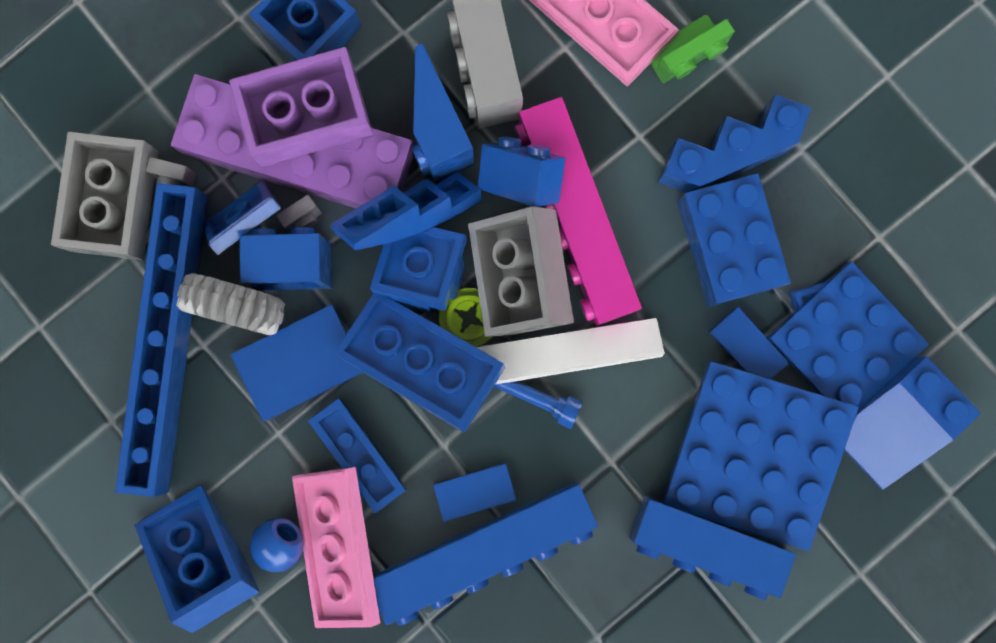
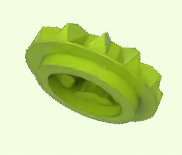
(453, 323)

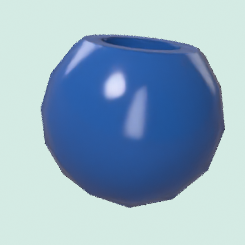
(276, 545)

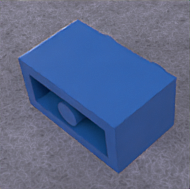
(521, 172)

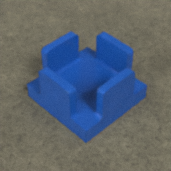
(421, 269)

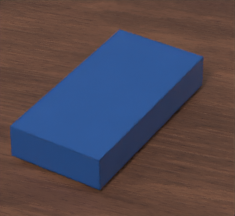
(748, 345)
(474, 492)

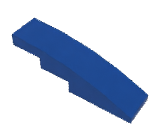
(401, 215)

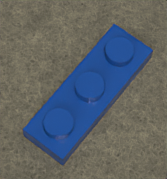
(354, 448)

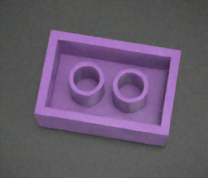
(301, 107)

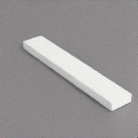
(577, 350)

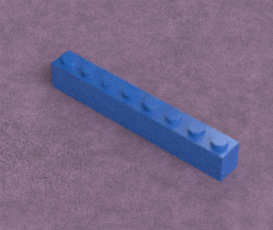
(161, 343)

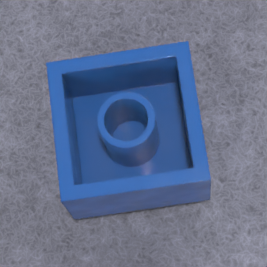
(306, 26)
(285, 260)

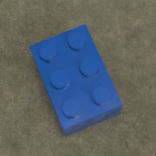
(733, 240)

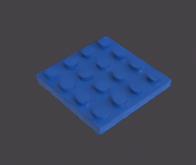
(759, 455)

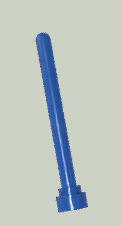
(563, 409)

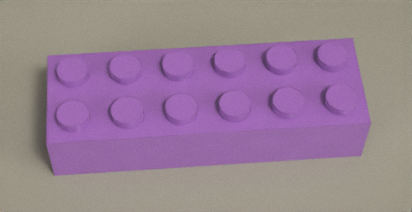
(342, 174)

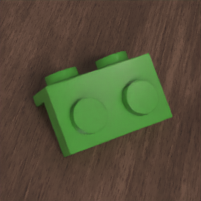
(693, 44)

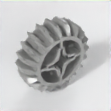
(230, 304)

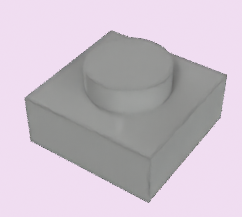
(171, 173)
(300, 214)

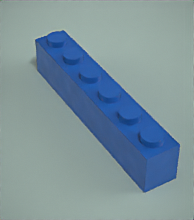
(483, 553)

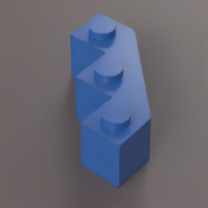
(736, 147)

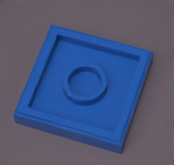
(240, 216)

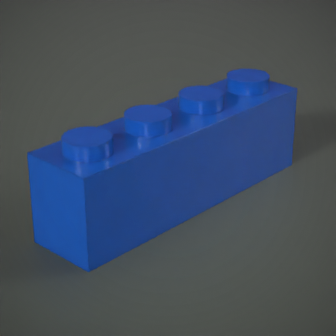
(711, 547)

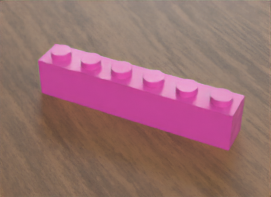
(581, 218)

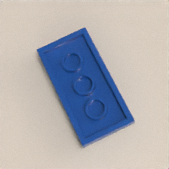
(420, 361)

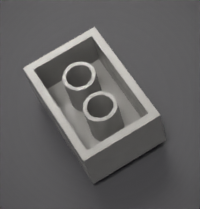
(485, 61)
(104, 196)
(520, 272)

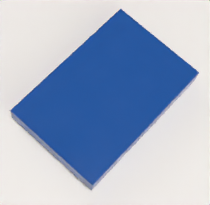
(294, 363)

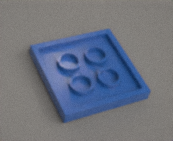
(847, 338)

